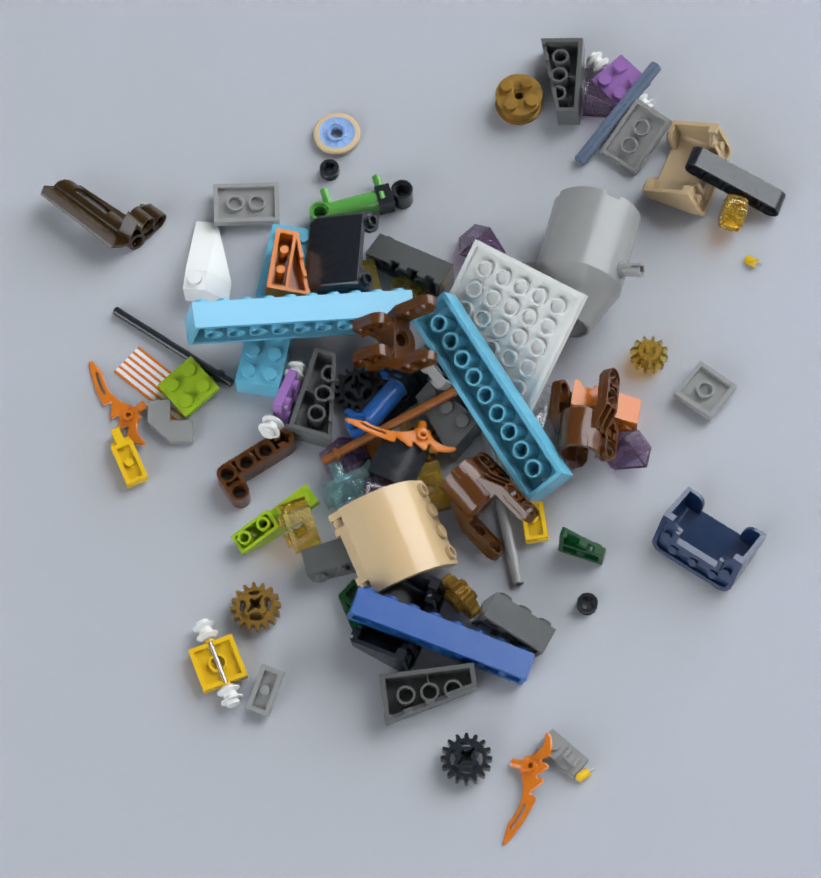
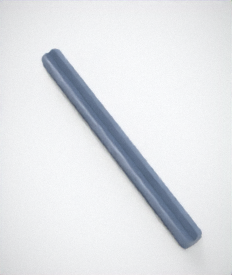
(617, 113)

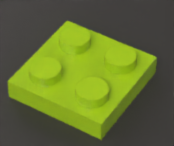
(189, 387)

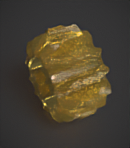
(733, 212)
(649, 354)

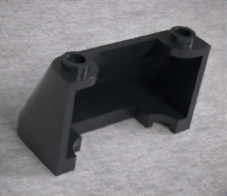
(337, 253)
(399, 654)

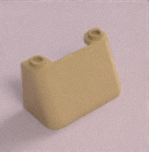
(677, 186)

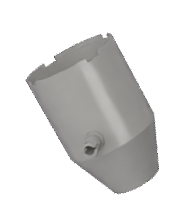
(590, 249)

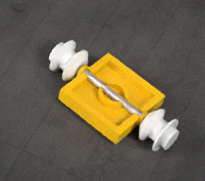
(218, 663)

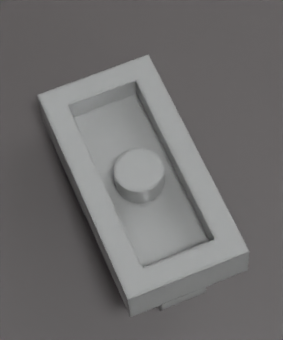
(265, 690)
(565, 754)

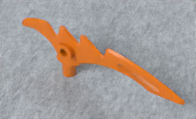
(128, 415)
(419, 435)
(530, 768)

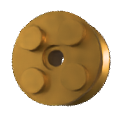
(518, 99)

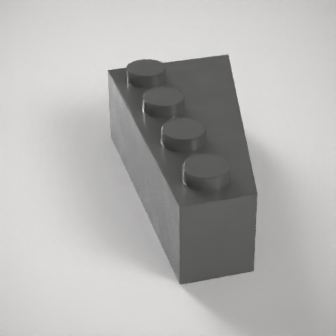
(566, 74)
(418, 266)
(314, 407)
(327, 561)
(423, 689)

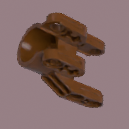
(395, 338)
(586, 426)
(472, 490)

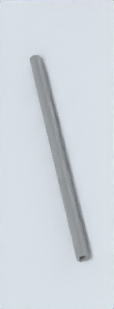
(505, 526)

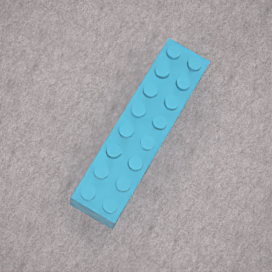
(266, 360)

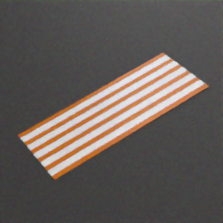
(144, 375)

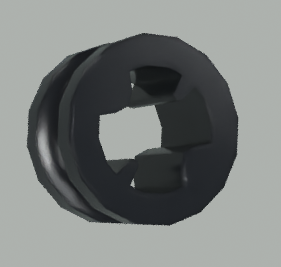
(326, 175)
(580, 603)

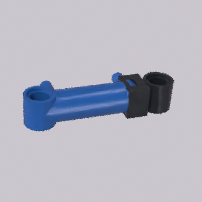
(398, 386)

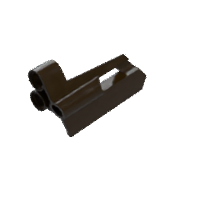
(109, 226)

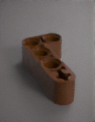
(259, 465)

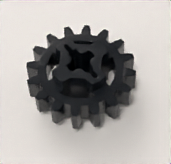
(348, 390)
(459, 766)

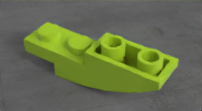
(266, 525)

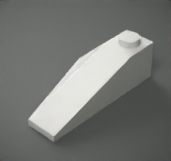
(206, 267)

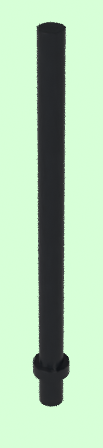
(219, 375)

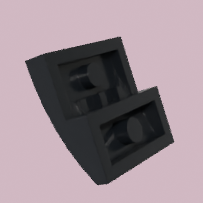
(397, 461)

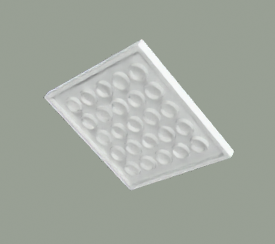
(518, 314)

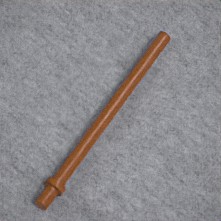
(337, 453)

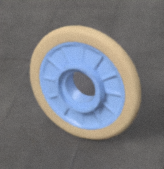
(339, 145)

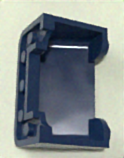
(704, 543)

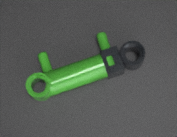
(380, 200)

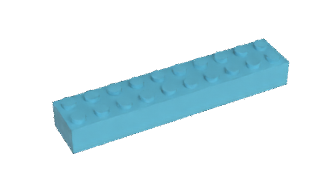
(285, 316)
(493, 399)

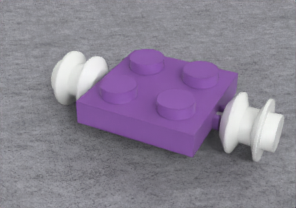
(616, 77)
(284, 400)

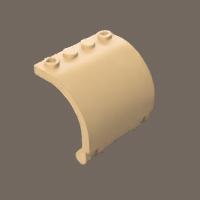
(393, 535)

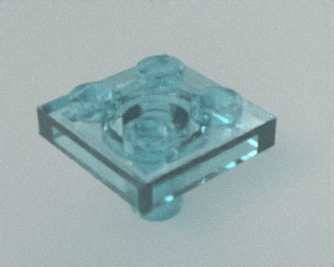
(344, 485)

